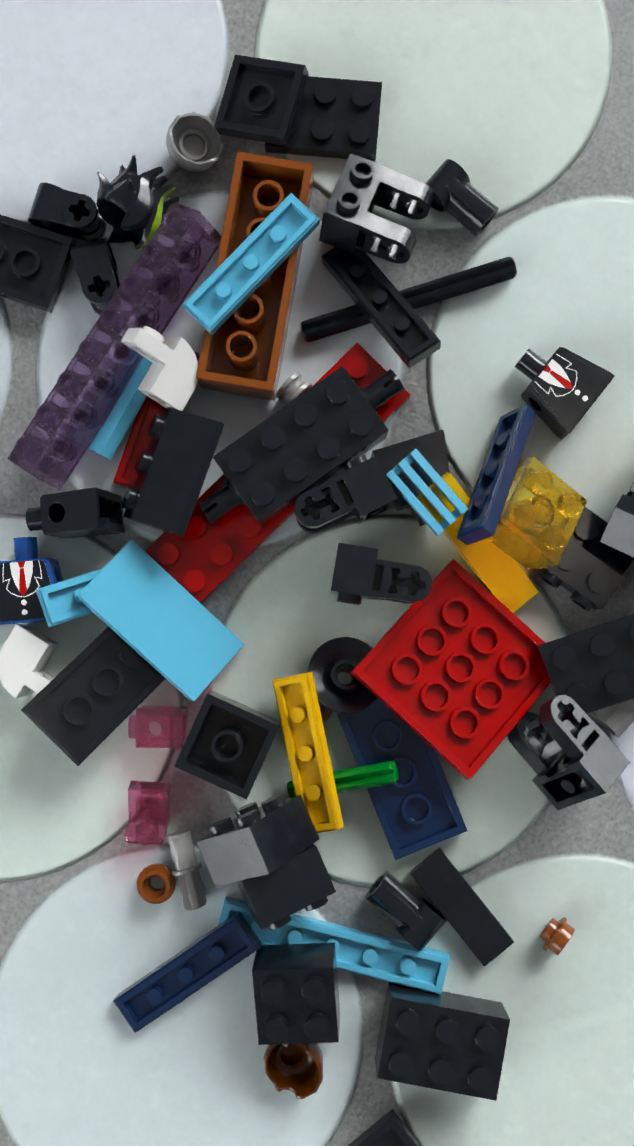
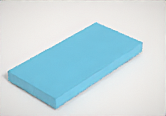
(160, 620)

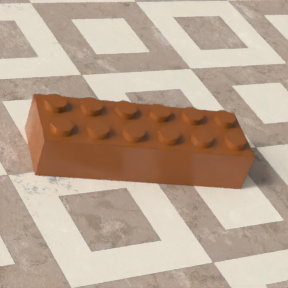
(250, 345)

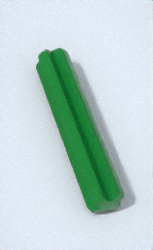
(361, 777)

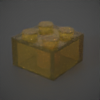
(537, 516)

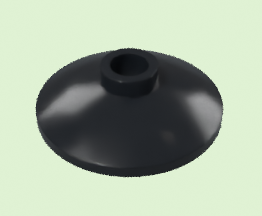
(327, 662)

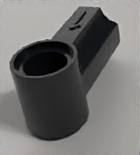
(460, 198)
(413, 916)

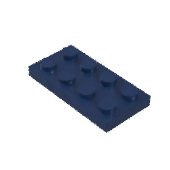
(420, 804)

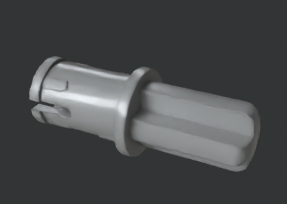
(187, 869)

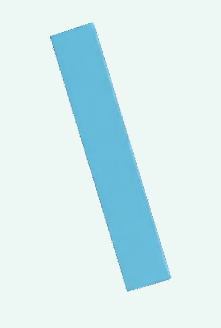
(356, 949)

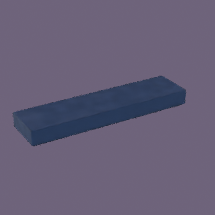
(496, 475)
(187, 972)

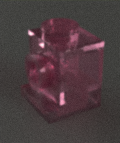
(173, 723)

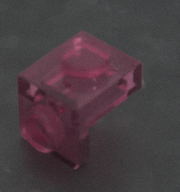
(148, 812)

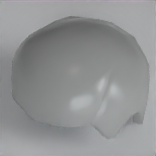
(194, 142)

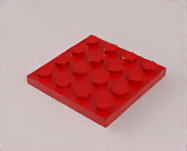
(457, 669)

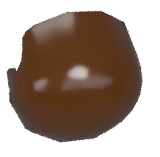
(295, 1067)

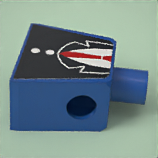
(20, 581)

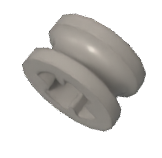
(293, 388)

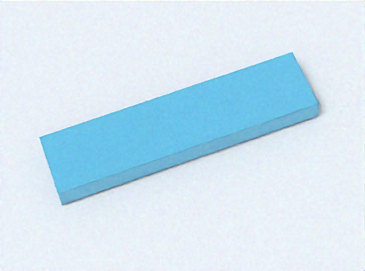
(251, 263)

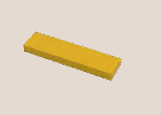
(491, 565)
(308, 749)

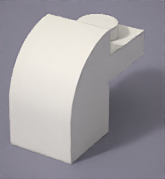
(173, 366)
(24, 659)

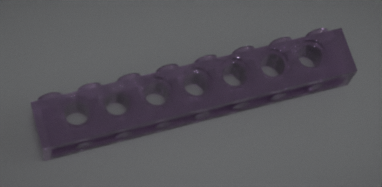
(104, 364)

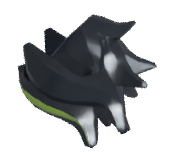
(134, 203)

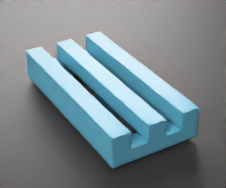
(448, 518)

